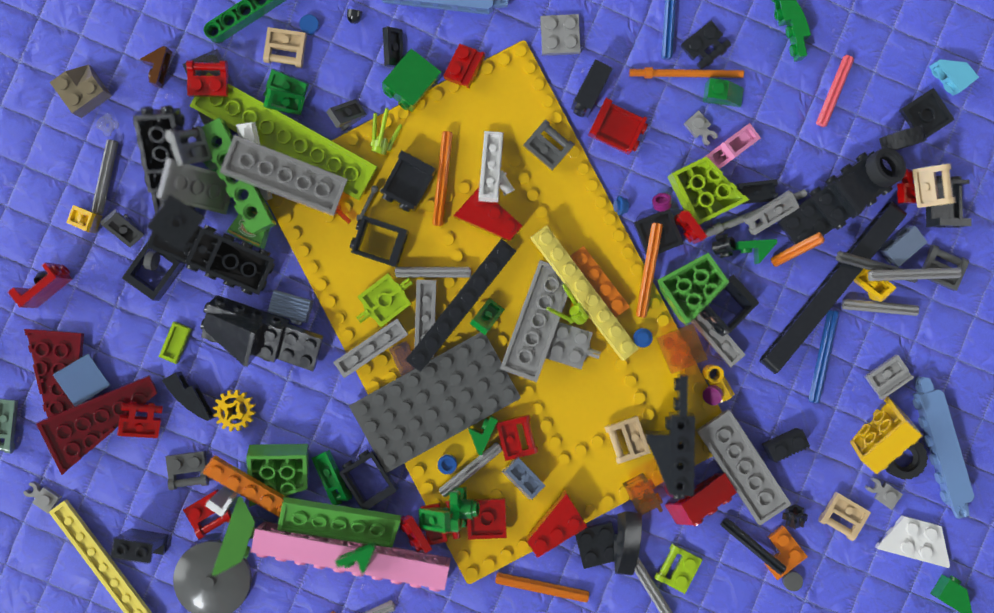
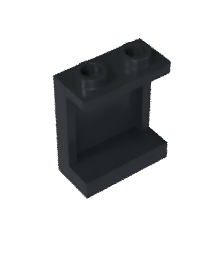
(408, 182)
(948, 214)
(139, 545)

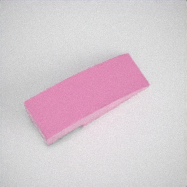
(733, 146)

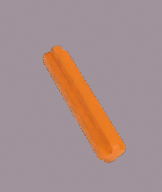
(797, 249)

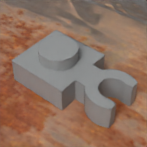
(698, 126)
(885, 494)
(44, 498)

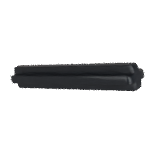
(753, 546)

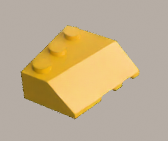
(885, 437)

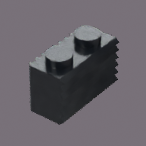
(785, 445)

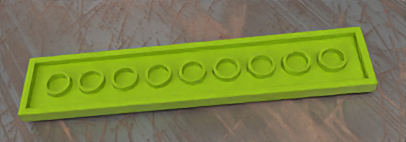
(289, 137)

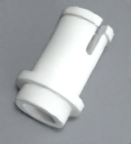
(505, 184)

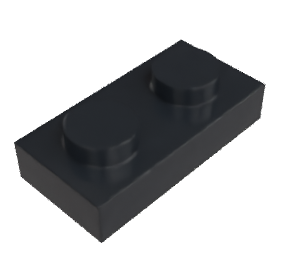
(392, 46)

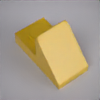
(84, 219)
(876, 289)

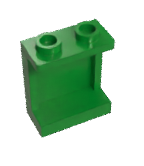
(410, 80)

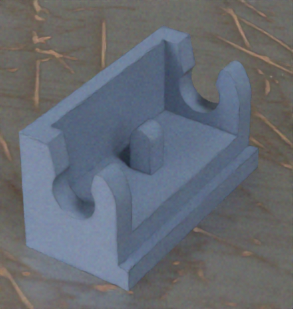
(902, 245)
(523, 478)

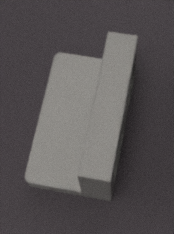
(222, 501)

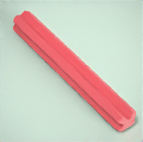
(835, 91)

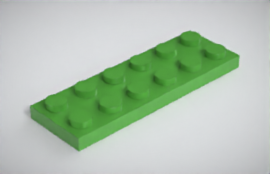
(338, 522)

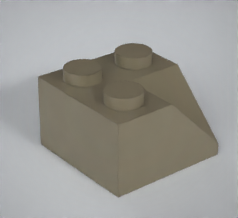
(81, 90)

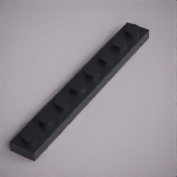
(460, 305)

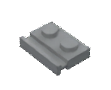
(889, 377)

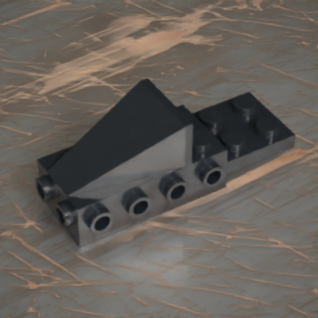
(154, 148)
(835, 202)
(220, 258)
(253, 333)
(666, 447)

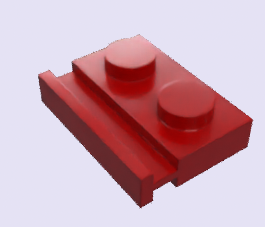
(464, 65)

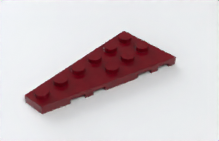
(50, 354)
(84, 426)

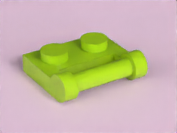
(683, 571)

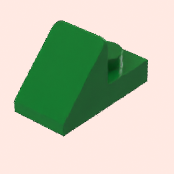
(284, 101)
(760, 247)
(487, 316)
(481, 439)
(435, 519)
(361, 555)

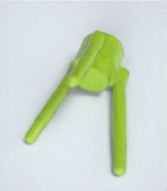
(380, 144)
(576, 313)

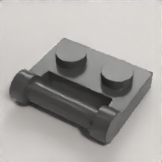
(546, 151)
(189, 152)
(930, 262)
(185, 464)

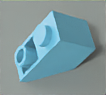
(953, 75)

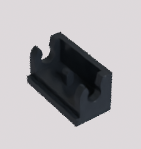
(758, 191)

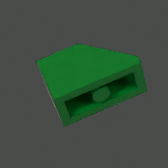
(723, 92)
(952, 593)

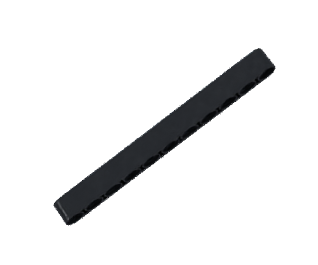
(831, 288)

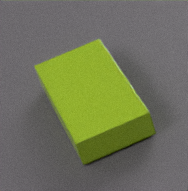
(175, 342)

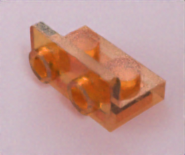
(642, 494)

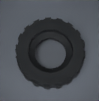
(904, 138)
(915, 468)

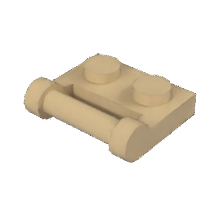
(287, 41)
(927, 189)
(633, 436)
(849, 511)

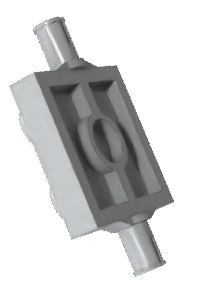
(571, 346)

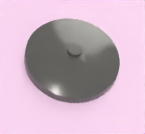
(205, 592)

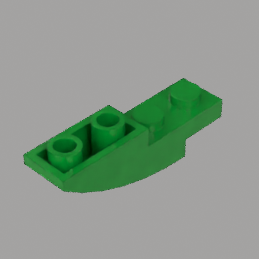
(797, 29)

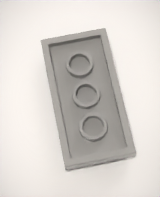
(194, 187)

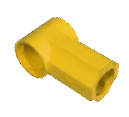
(719, 380)

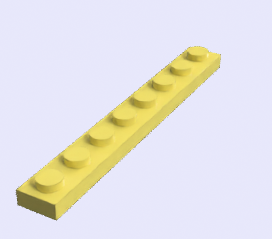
(584, 293)
(98, 559)

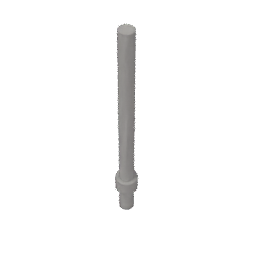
(719, 228)

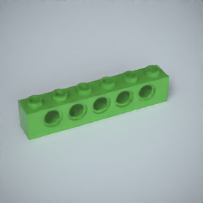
(264, 218)

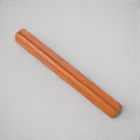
(442, 178)
(649, 270)
(542, 587)

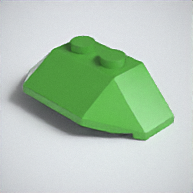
(236, 539)

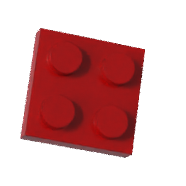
(491, 520)

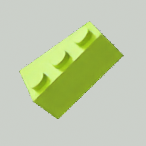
(704, 190)

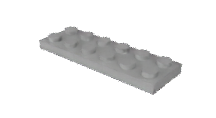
(283, 175)
(535, 324)
(743, 467)

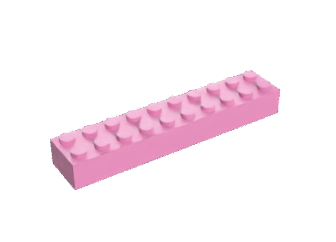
(386, 562)

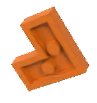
(789, 551)

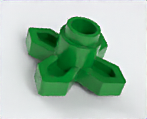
(462, 509)

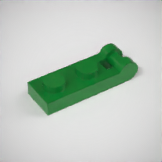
(331, 478)

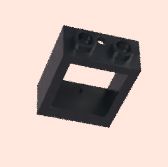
(591, 88)
(398, 247)
(145, 288)
(742, 297)
(379, 496)

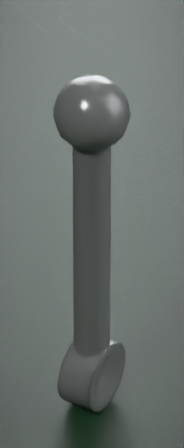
(374, 189)

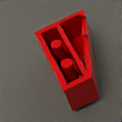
(488, 217)
(706, 499)
(556, 526)

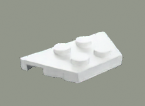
(917, 541)

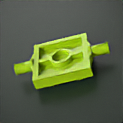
(384, 300)

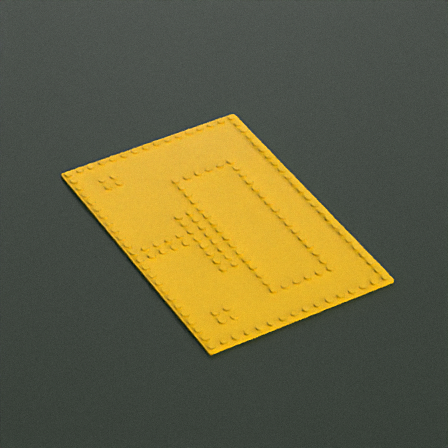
(565, 403)

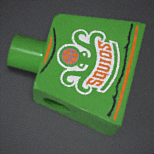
(238, 230)

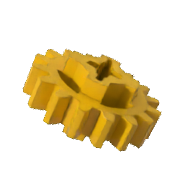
(239, 403)

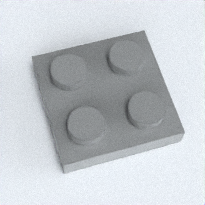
(560, 34)

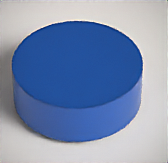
(309, 24)
(447, 464)

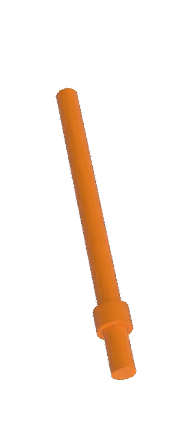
(649, 73)

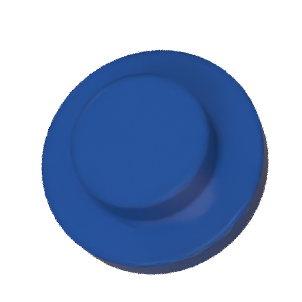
(621, 205)
(642, 337)

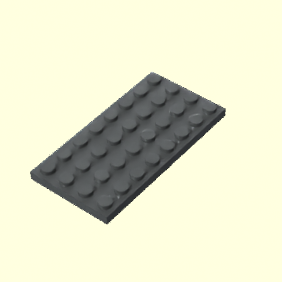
(434, 403)

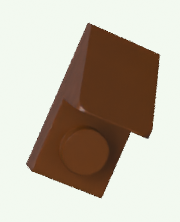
(160, 61)

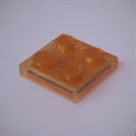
(681, 348)

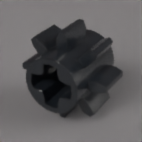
(724, 245)
(794, 516)

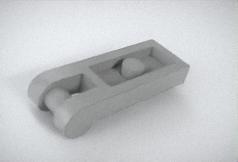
(771, 212)

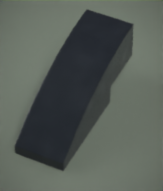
(188, 396)
(627, 542)

